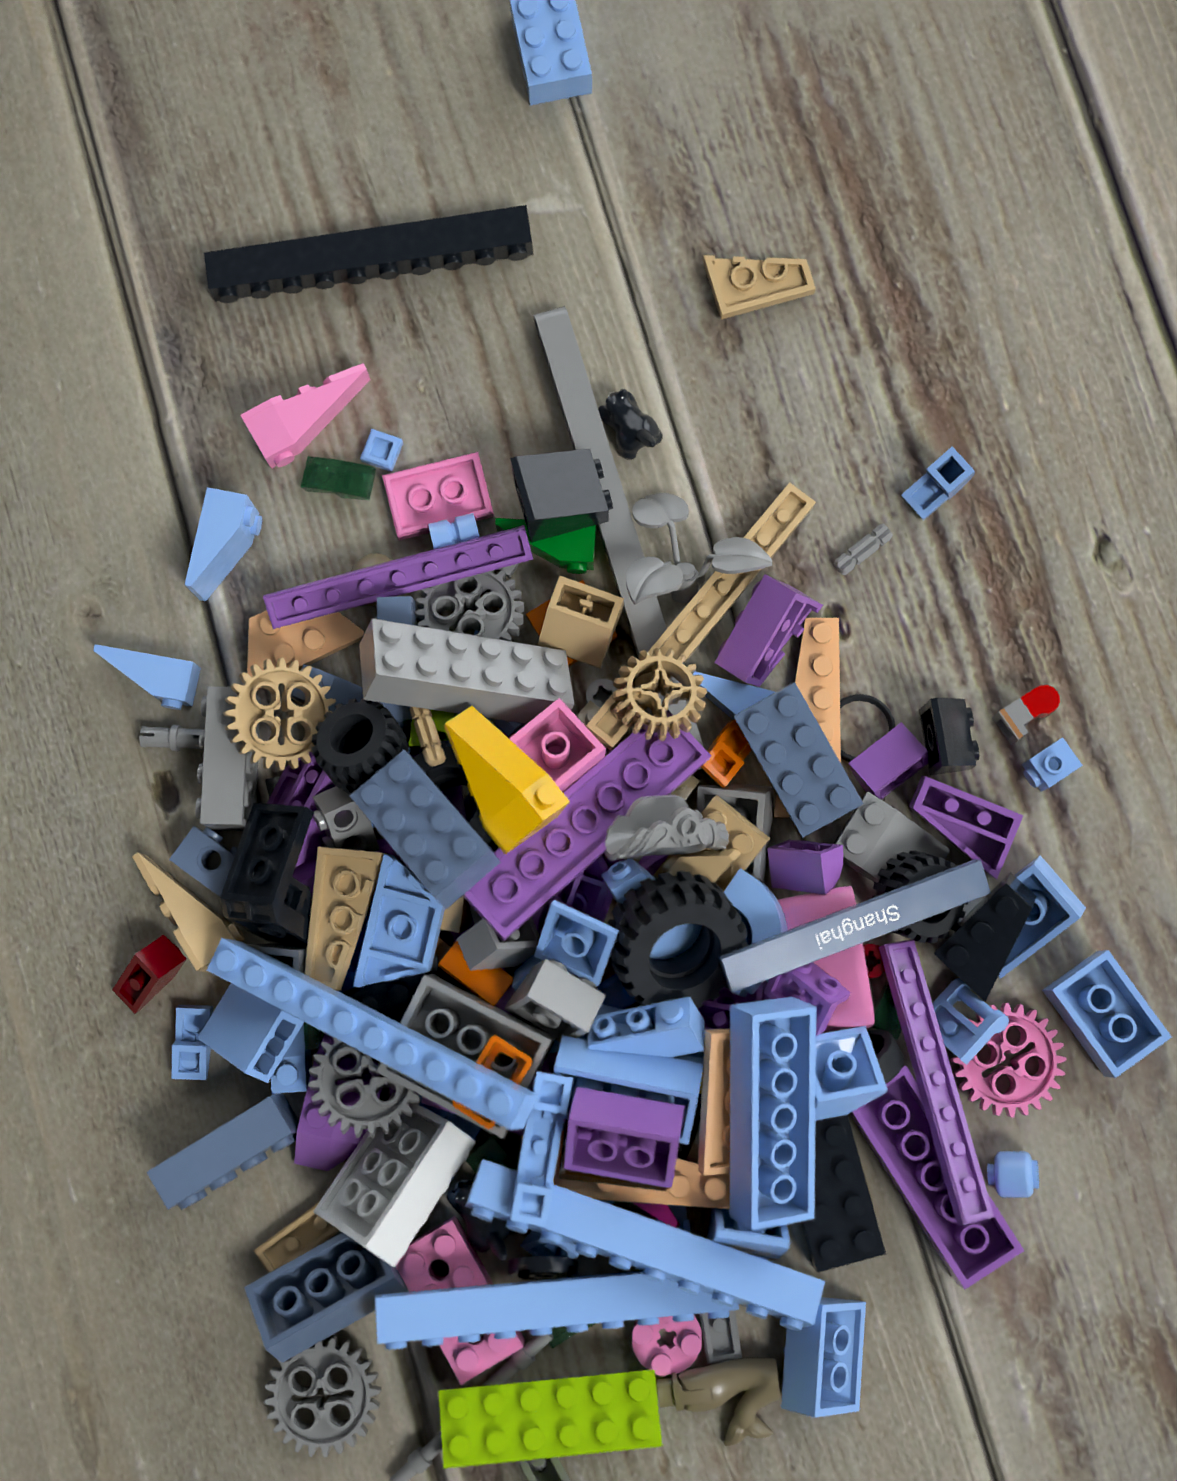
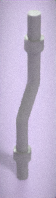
(422, 1457)

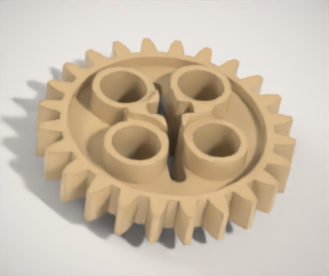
(248, 712)

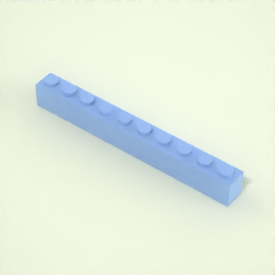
(374, 1034)
(656, 1249)
(535, 1307)

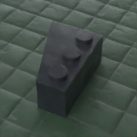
(987, 935)

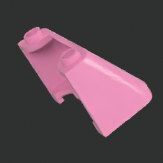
(845, 966)

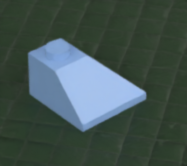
(576, 942)
(845, 1072)

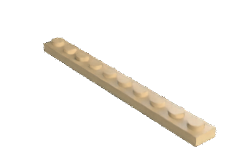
(710, 604)

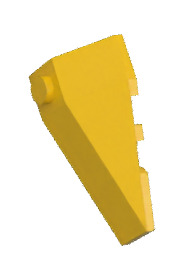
(508, 786)

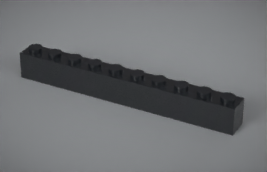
(368, 254)

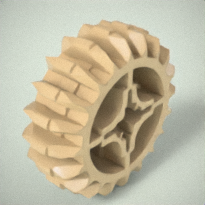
(686, 689)

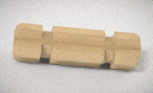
(428, 736)

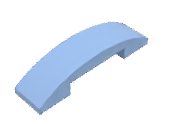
(540, 1150)

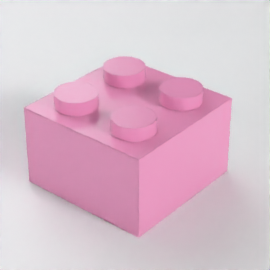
(560, 744)

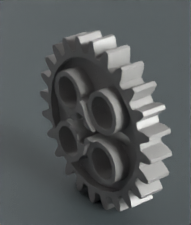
(490, 625)
(369, 1110)
(326, 1428)

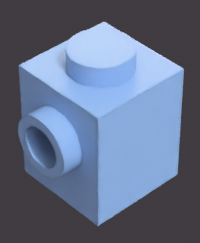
(1051, 765)

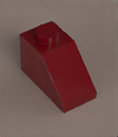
(149, 973)

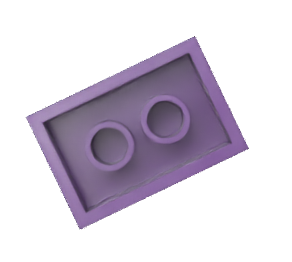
(623, 1137)

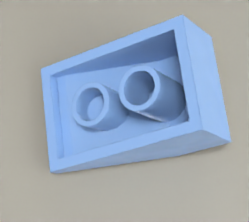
(221, 539)
(1052, 912)
(761, 1243)

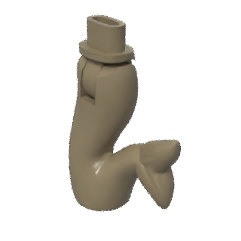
(715, 1384)

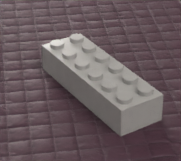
(461, 671)

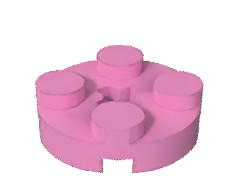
(664, 1358)

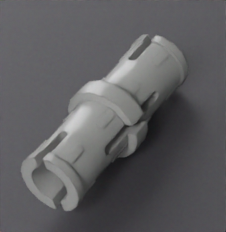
(172, 738)

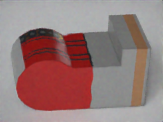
(1034, 705)

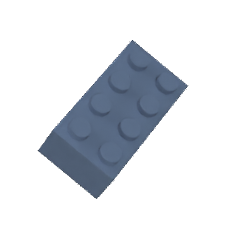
(798, 759)
(425, 829)
(219, 1154)
(319, 1295)

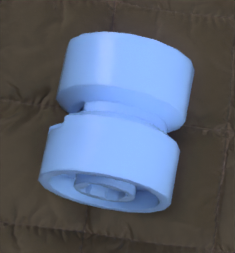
(461, 530)

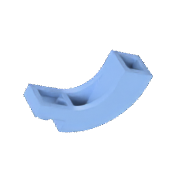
(760, 909)

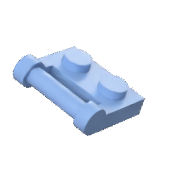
(956, 1030)

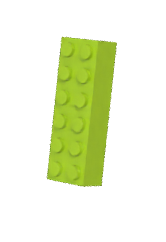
(549, 1419)

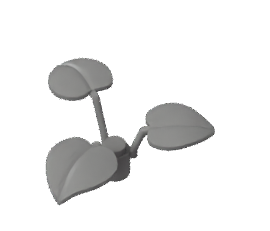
(652, 577)

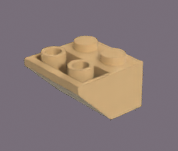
(581, 621)

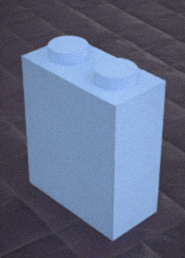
(250, 1032)

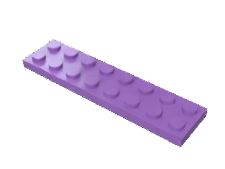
(576, 838)

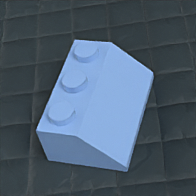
(825, 1361)

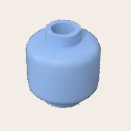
(1013, 1174)

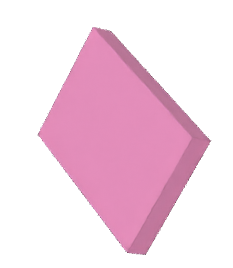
(437, 494)

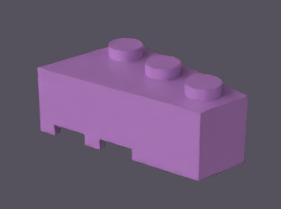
(764, 629)
(968, 822)

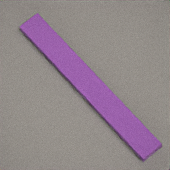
(398, 577)
(936, 1083)

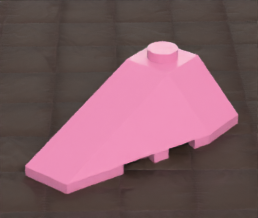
(289, 426)

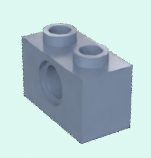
(193, 857)

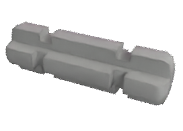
(863, 549)

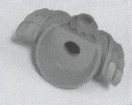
(662, 828)

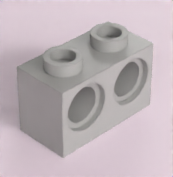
(343, 822)

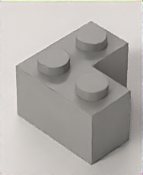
(486, 950)

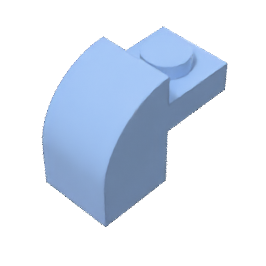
(939, 484)

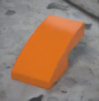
(727, 754)

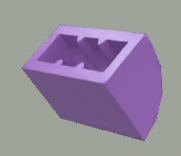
(889, 762)
(805, 865)

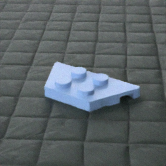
(400, 927)

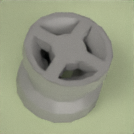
(598, 687)

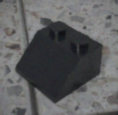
(948, 735)

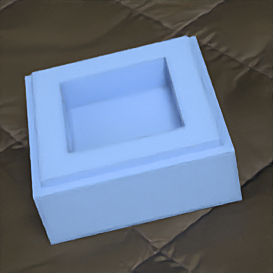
(381, 450)

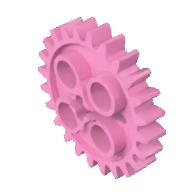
(1023, 1087)

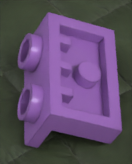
(811, 986)

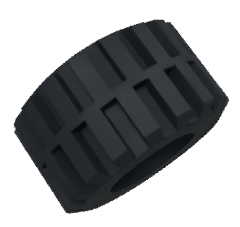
(346, 729)
(907, 870)

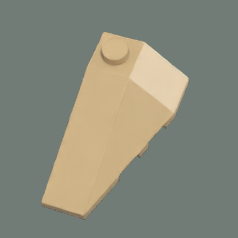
(198, 923)

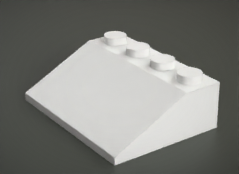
(395, 1182)

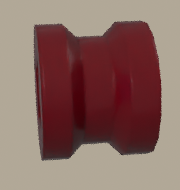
(878, 968)

